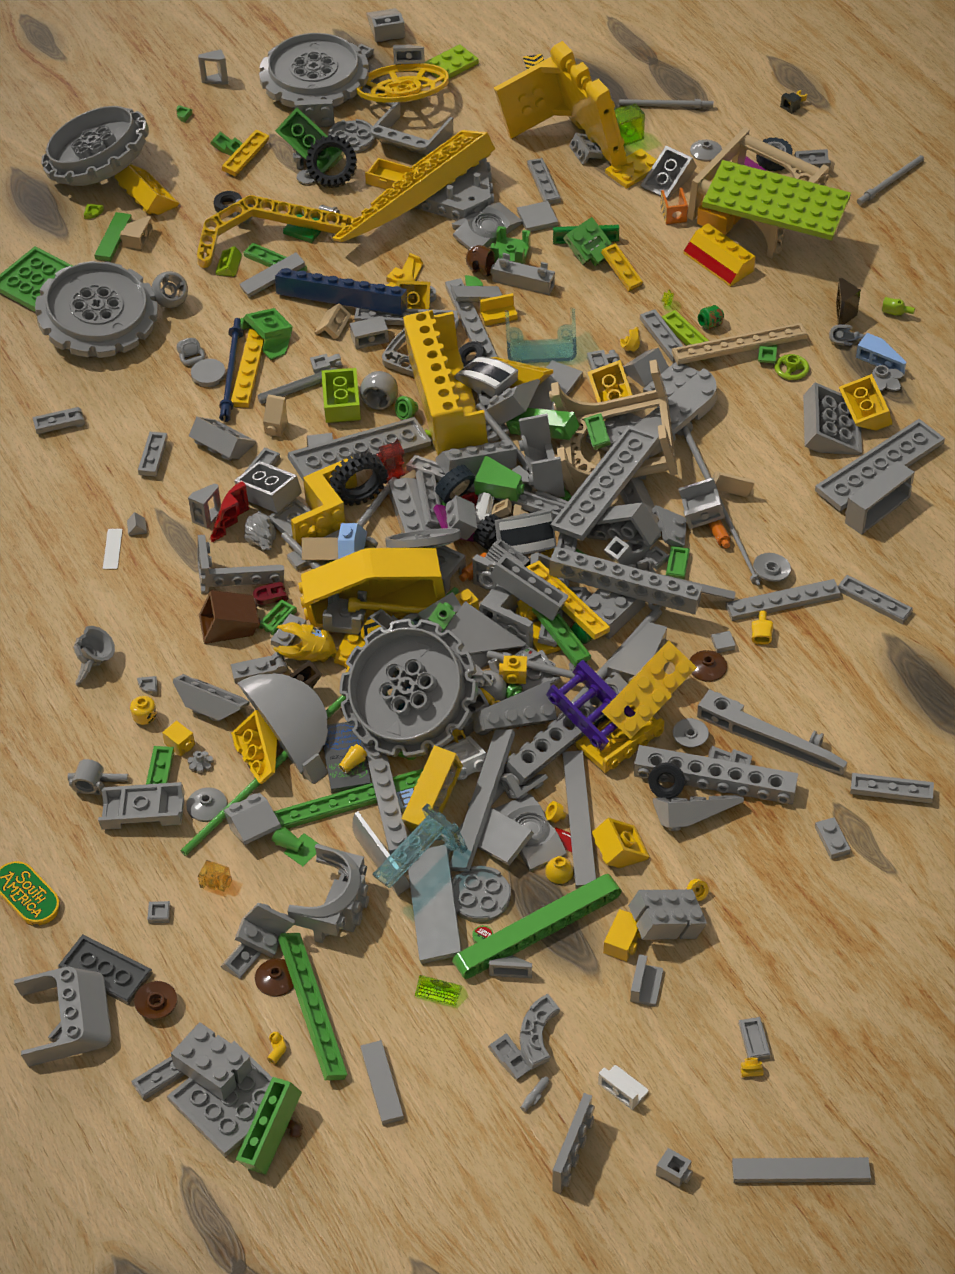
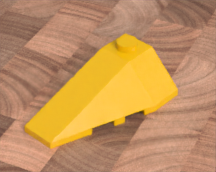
(257, 745)

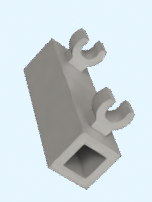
(523, 275)

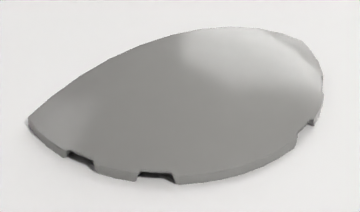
(291, 712)

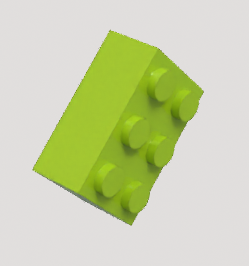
(341, 395)

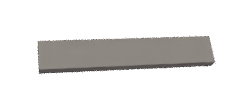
(800, 1170)

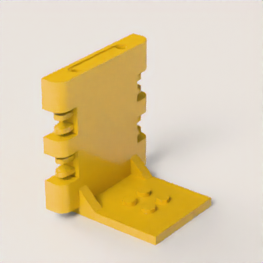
(562, 89)

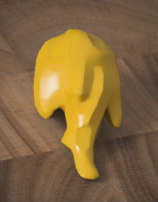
(631, 342)

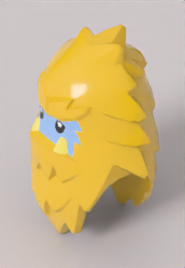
(315, 643)

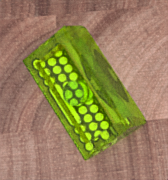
(438, 990)

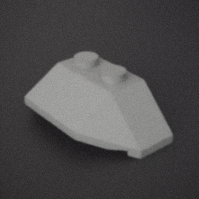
(207, 698)

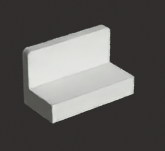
(622, 1086)

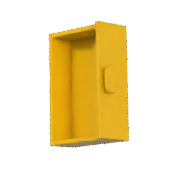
(385, 173)

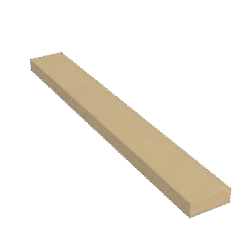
(739, 343)

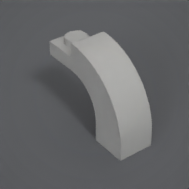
(627, 552)

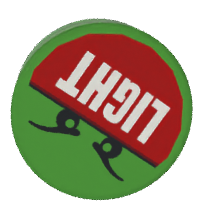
(481, 933)

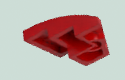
(232, 506)

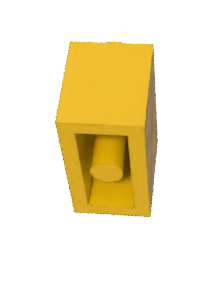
(622, 936)

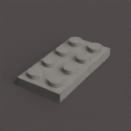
(574, 1140)

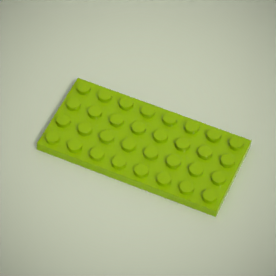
(776, 199)

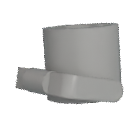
(88, 778)

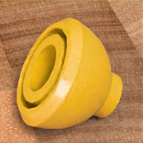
(559, 870)

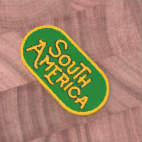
(28, 893)

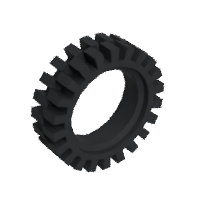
(318, 147)
(353, 466)

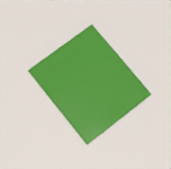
(306, 853)

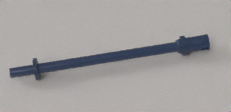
(226, 404)

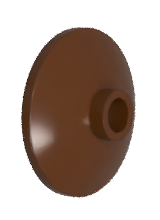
(709, 665)
(273, 984)
(152, 993)

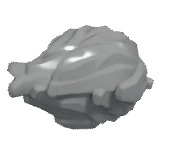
(260, 531)

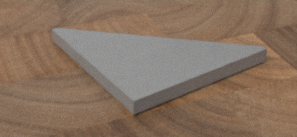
(480, 632)

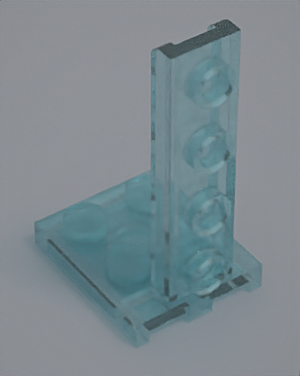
(430, 829)

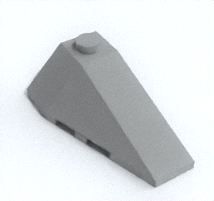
(683, 812)

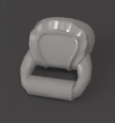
(190, 347)

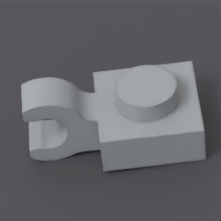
(324, 362)

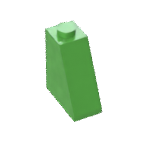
(498, 481)

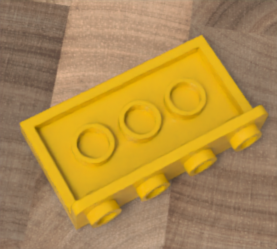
(619, 744)

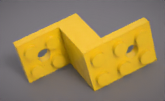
(325, 506)
(649, 689)

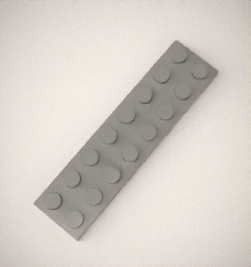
(905, 446)
(327, 453)
(605, 483)

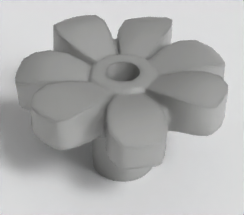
(200, 761)

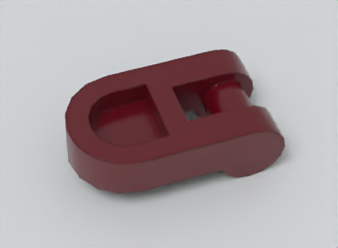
(264, 596)

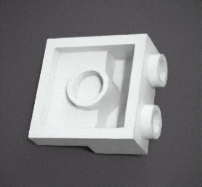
(470, 755)

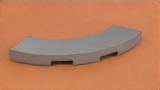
(531, 1031)

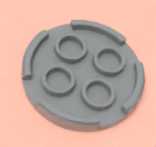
(354, 132)
(481, 894)

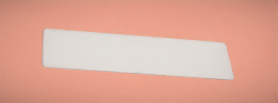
(112, 549)

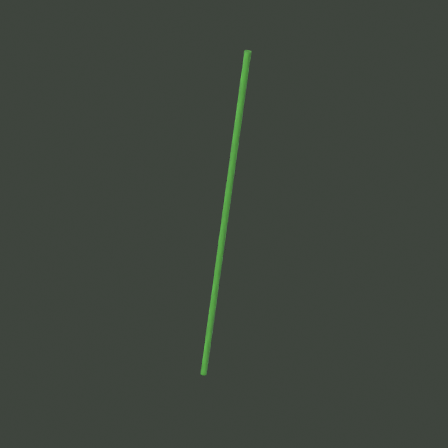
(254, 784)

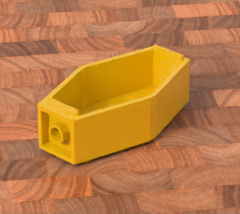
(386, 574)

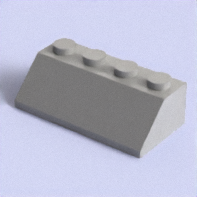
(473, 456)

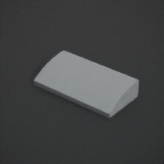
(375, 849)

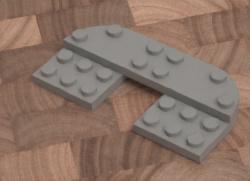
(689, 397)

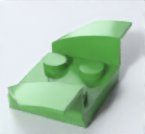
(272, 328)

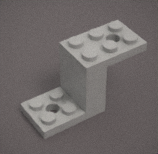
(501, 605)

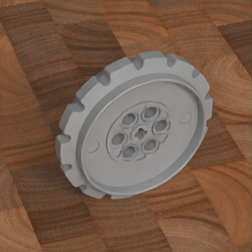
(313, 69)
(95, 145)
(96, 309)
(445, 698)

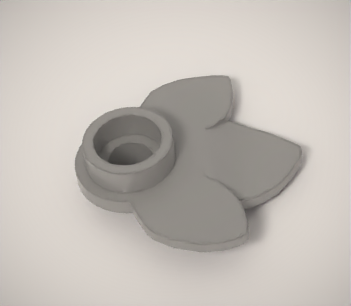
(887, 378)

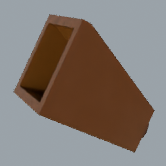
(228, 616)

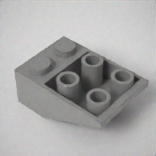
(386, 24)

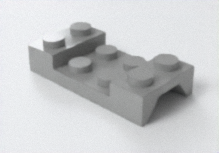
(142, 804)

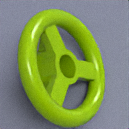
(793, 363)

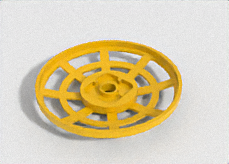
(404, 87)

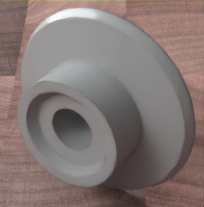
(688, 727)

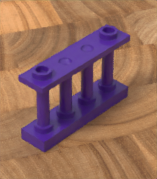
(598, 688)

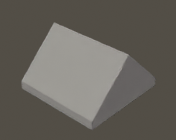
(639, 367)

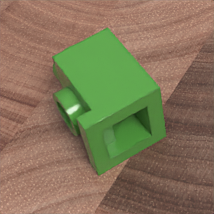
(445, 609)

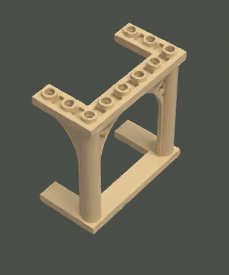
(736, 151)
(571, 470)

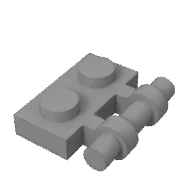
(598, 358)

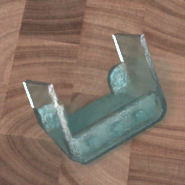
(544, 350)

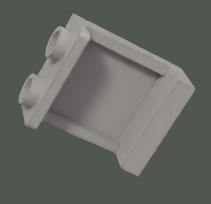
(701, 503)

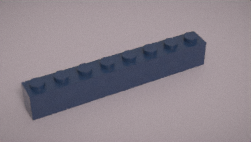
(342, 291)

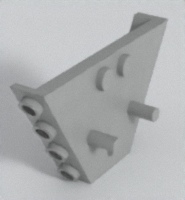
(454, 199)

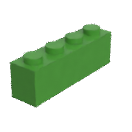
(561, 423)
(269, 1125)

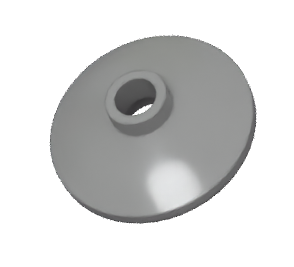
(705, 150)
(771, 567)
(207, 810)

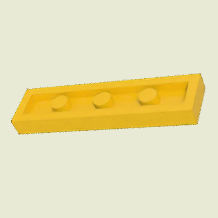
(245, 153)

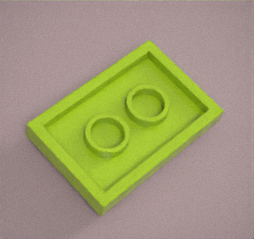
(454, 61)

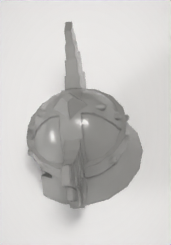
(92, 649)

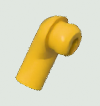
(278, 1045)

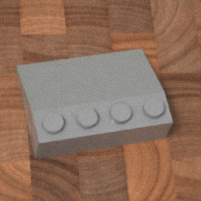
(829, 423)
(407, 504)

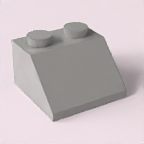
(251, 818)

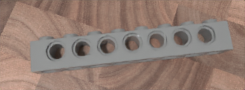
(625, 580)
(551, 748)
(720, 774)

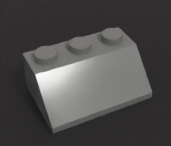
(220, 438)

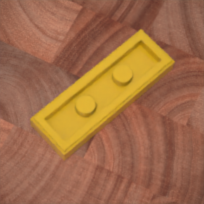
(622, 267)

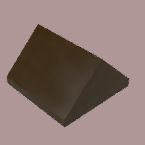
(847, 301)

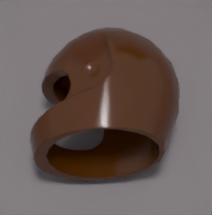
(480, 258)

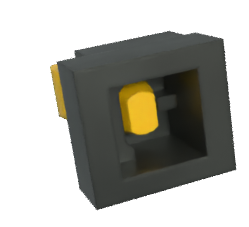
(792, 101)

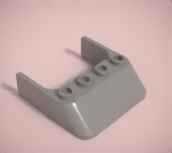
(383, 133)
(82, 1012)

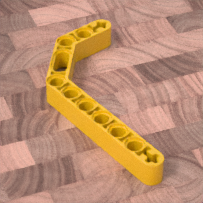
(273, 214)

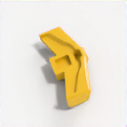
(407, 273)

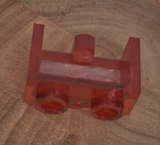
(392, 459)

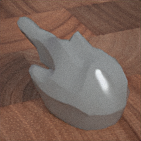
(841, 335)

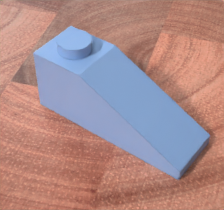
(878, 352)
(350, 539)

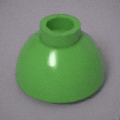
(405, 407)

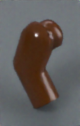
(295, 1127)

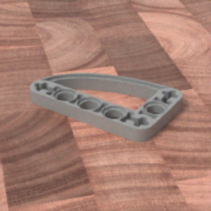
(390, 351)

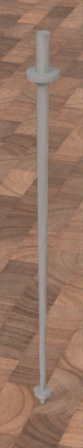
(686, 432)

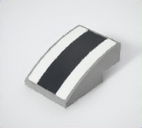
(487, 376)
(527, 531)

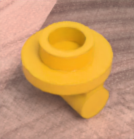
(751, 1067)

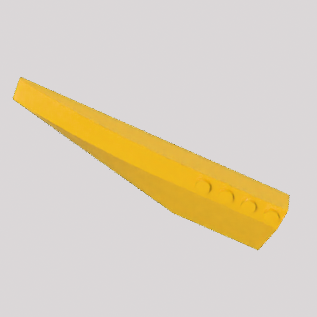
(425, 179)

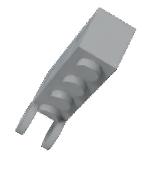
(525, 586)

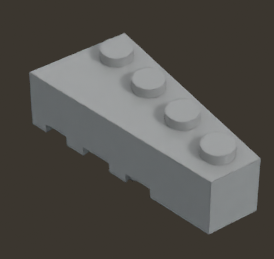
(627, 523)
(520, 710)

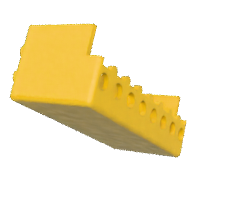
(445, 400)

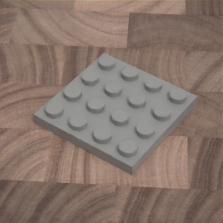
(222, 1121)

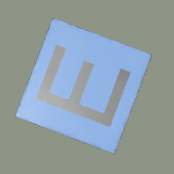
(403, 798)

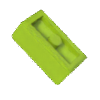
(229, 262)

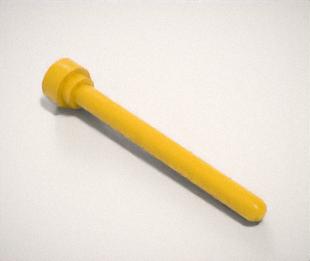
(355, 605)

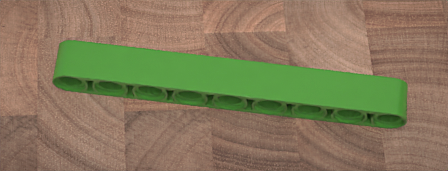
(537, 925)

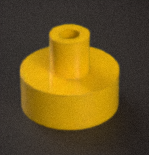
(555, 812)
(699, 888)

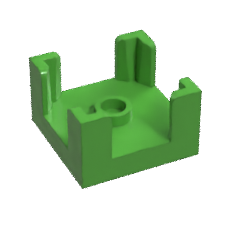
(516, 248)

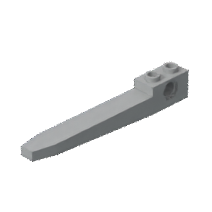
(729, 716)

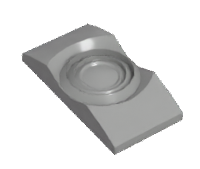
(483, 227)
(545, 841)

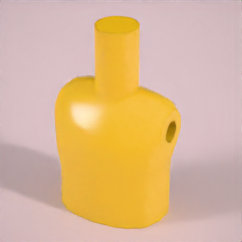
(762, 629)

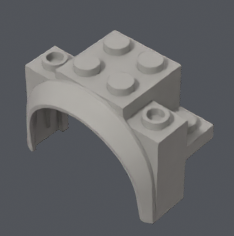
(345, 898)

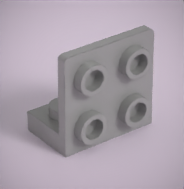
(262, 928)

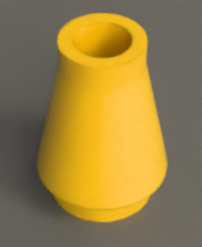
(353, 757)

